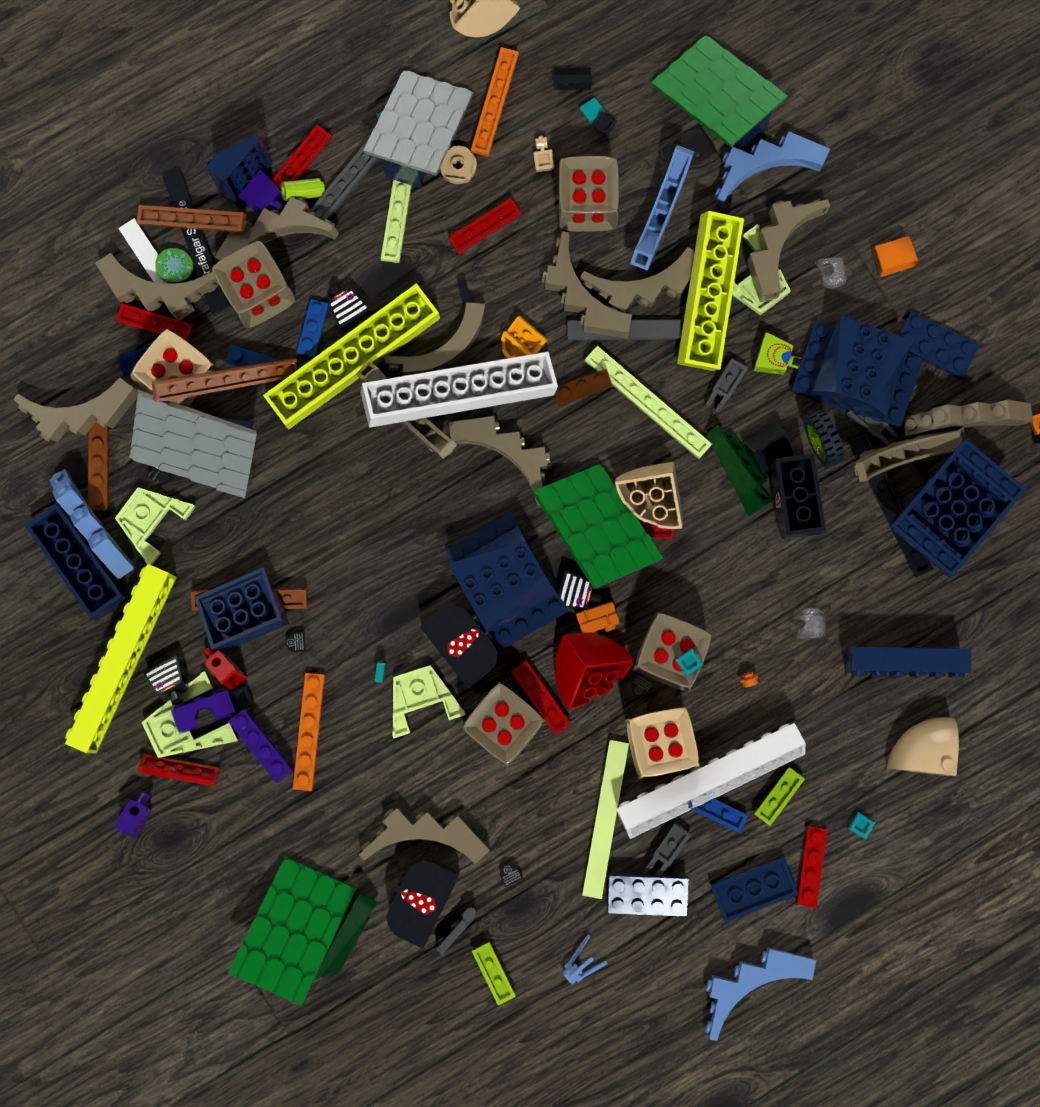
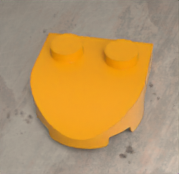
(522, 339)

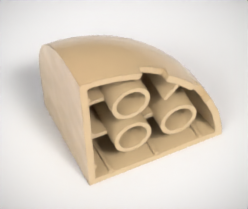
(481, 17)
(652, 495)
(928, 748)

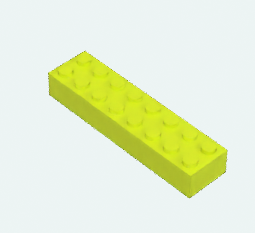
(710, 291)

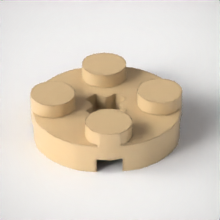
(463, 174)

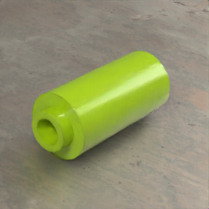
(302, 189)

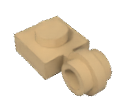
(543, 158)

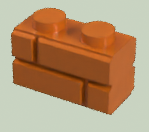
(598, 618)

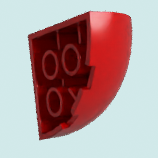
(588, 667)

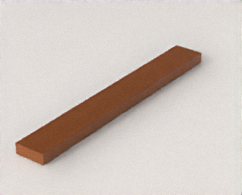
(223, 379)

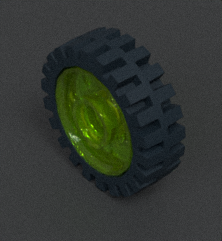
(824, 438)

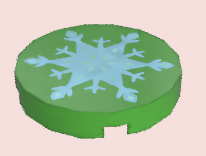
(174, 266)

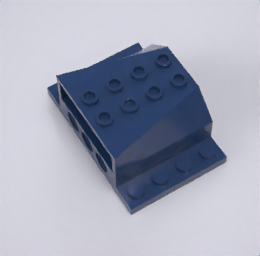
(859, 370)
(957, 508)
(505, 581)

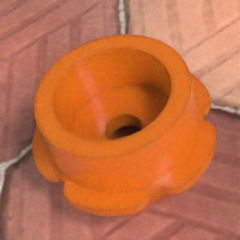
(749, 679)

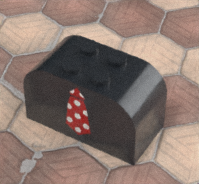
(797, 496)
(463, 644)
(420, 900)

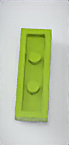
(779, 796)
(493, 973)

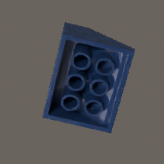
(237, 166)
(241, 611)

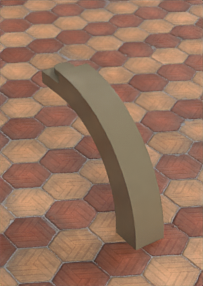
(447, 353)

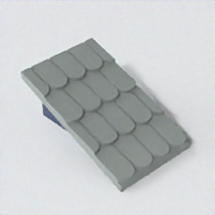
(417, 127)
(193, 444)

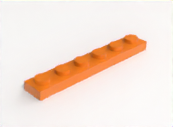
(494, 102)
(308, 732)

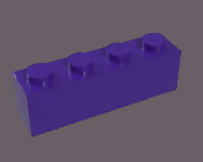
(261, 746)

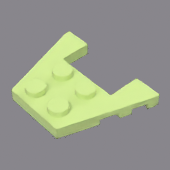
(142, 516)
(419, 690)

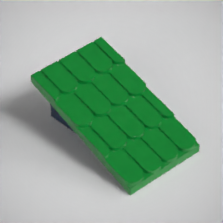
(720, 92)
(597, 526)
(292, 931)

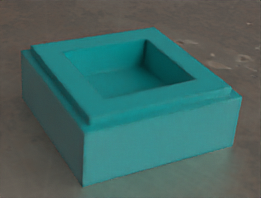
(591, 109)
(689, 662)
(380, 673)
(861, 825)

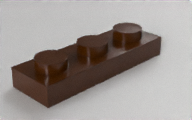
(583, 387)

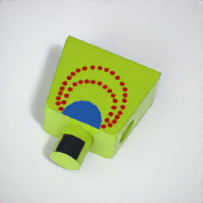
(775, 356)

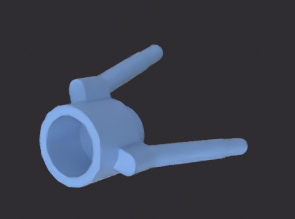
(574, 972)

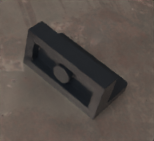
(572, 78)

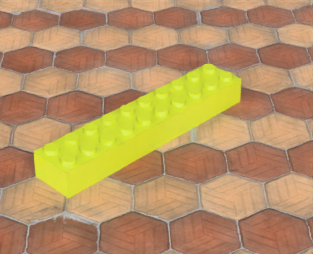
(342, 361)
(120, 660)

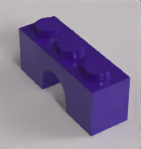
(218, 704)

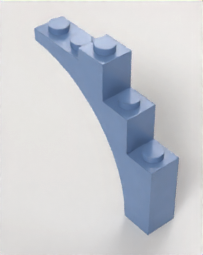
(791, 151)
(663, 208)
(88, 524)
(728, 992)

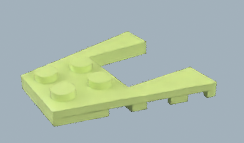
(746, 291)
(165, 736)

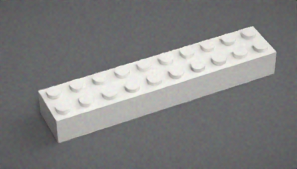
(458, 389)
(713, 780)

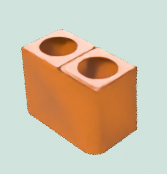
(894, 256)

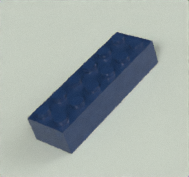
(76, 562)
(910, 661)

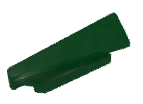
(741, 470)
(347, 936)

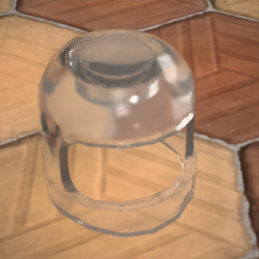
(836, 268)
(814, 623)

